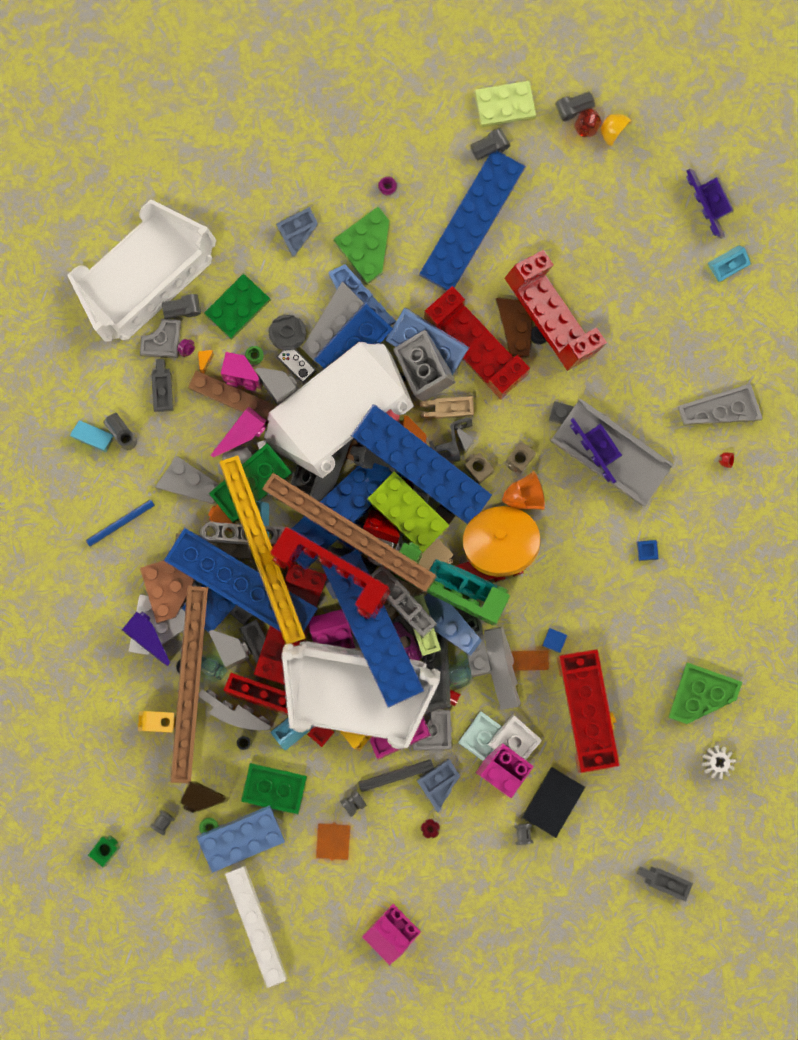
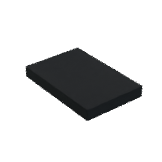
(553, 802)

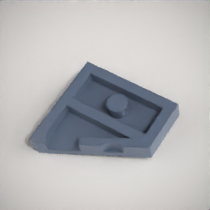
(297, 229)
(438, 783)

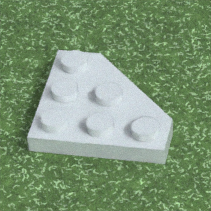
(165, 630)

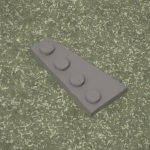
(336, 315)
(725, 407)

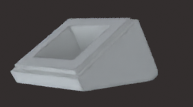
(465, 439)

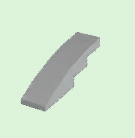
(405, 603)
(501, 668)

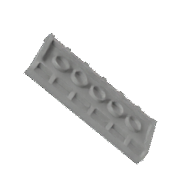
(636, 471)

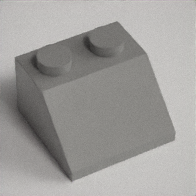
(277, 384)
(230, 649)

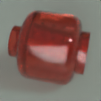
(587, 123)

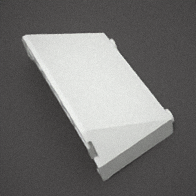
(142, 271)
(331, 405)
(338, 692)

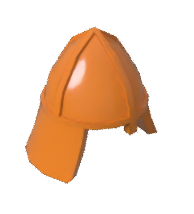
(525, 493)

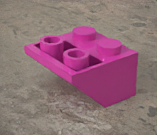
(238, 371)
(331, 630)
(504, 770)
(391, 934)

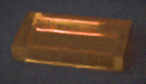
(530, 660)

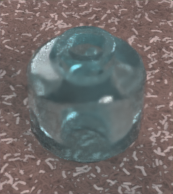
(212, 668)
(459, 675)

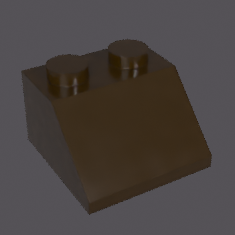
(199, 797)

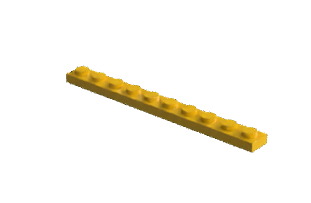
(260, 548)

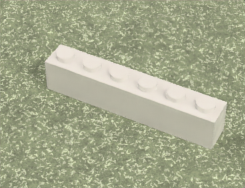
(256, 926)

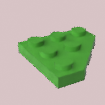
(366, 244)
(702, 693)

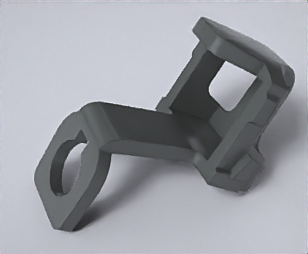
(452, 454)
(366, 459)

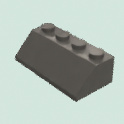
(315, 485)

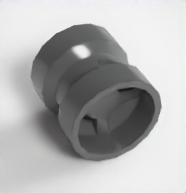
(349, 806)

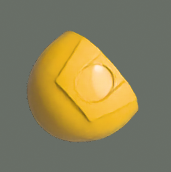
(613, 126)

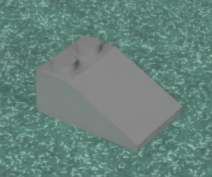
(424, 366)

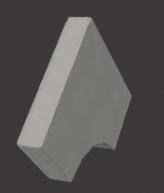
(162, 341)
(440, 731)

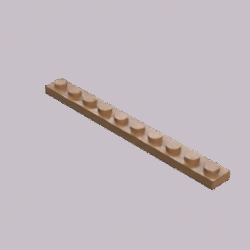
(236, 398)
(349, 532)
(189, 684)

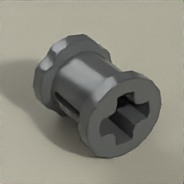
(162, 822)
(523, 834)

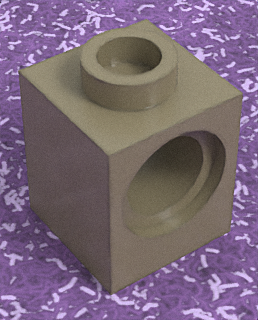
(523, 450)
(480, 476)

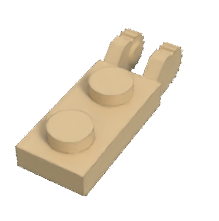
(449, 407)

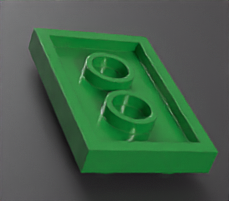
(237, 306)
(274, 788)

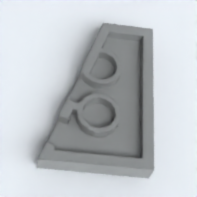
(187, 481)

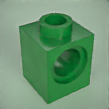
(97, 855)

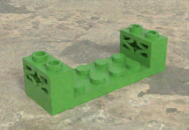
(488, 613)

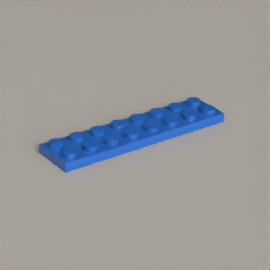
(472, 220)
(420, 464)
(346, 499)
(230, 578)
(376, 639)

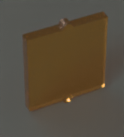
(333, 841)

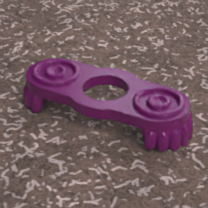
(413, 650)

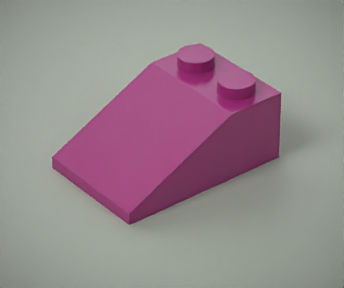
(244, 430)

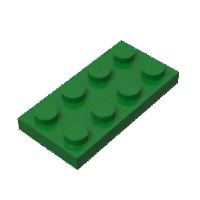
(257, 471)

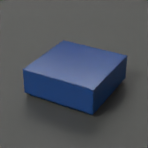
(647, 550)
(554, 640)

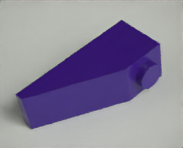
(143, 633)

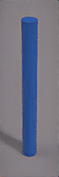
(119, 523)

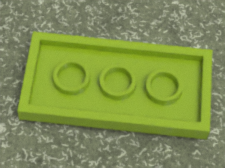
(407, 511)

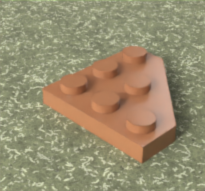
(165, 589)

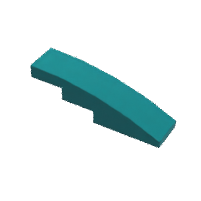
(461, 580)

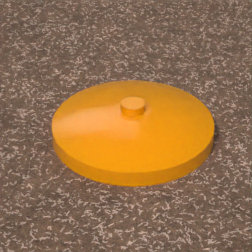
(501, 541)

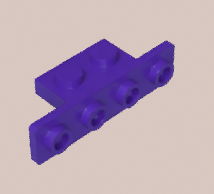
(713, 200)
(601, 446)

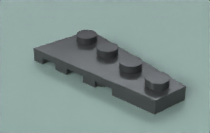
(439, 661)

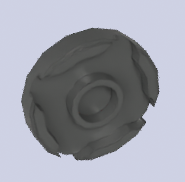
(287, 332)

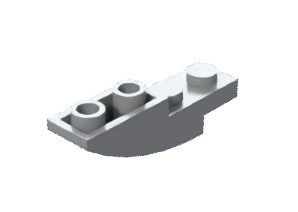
(478, 660)
(241, 717)

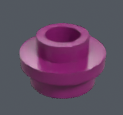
(387, 180)
(186, 347)

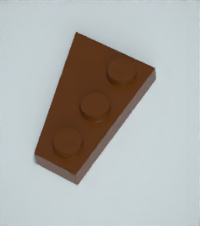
(516, 326)

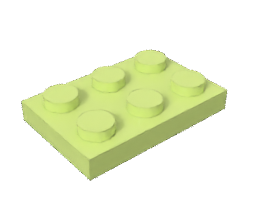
(505, 103)

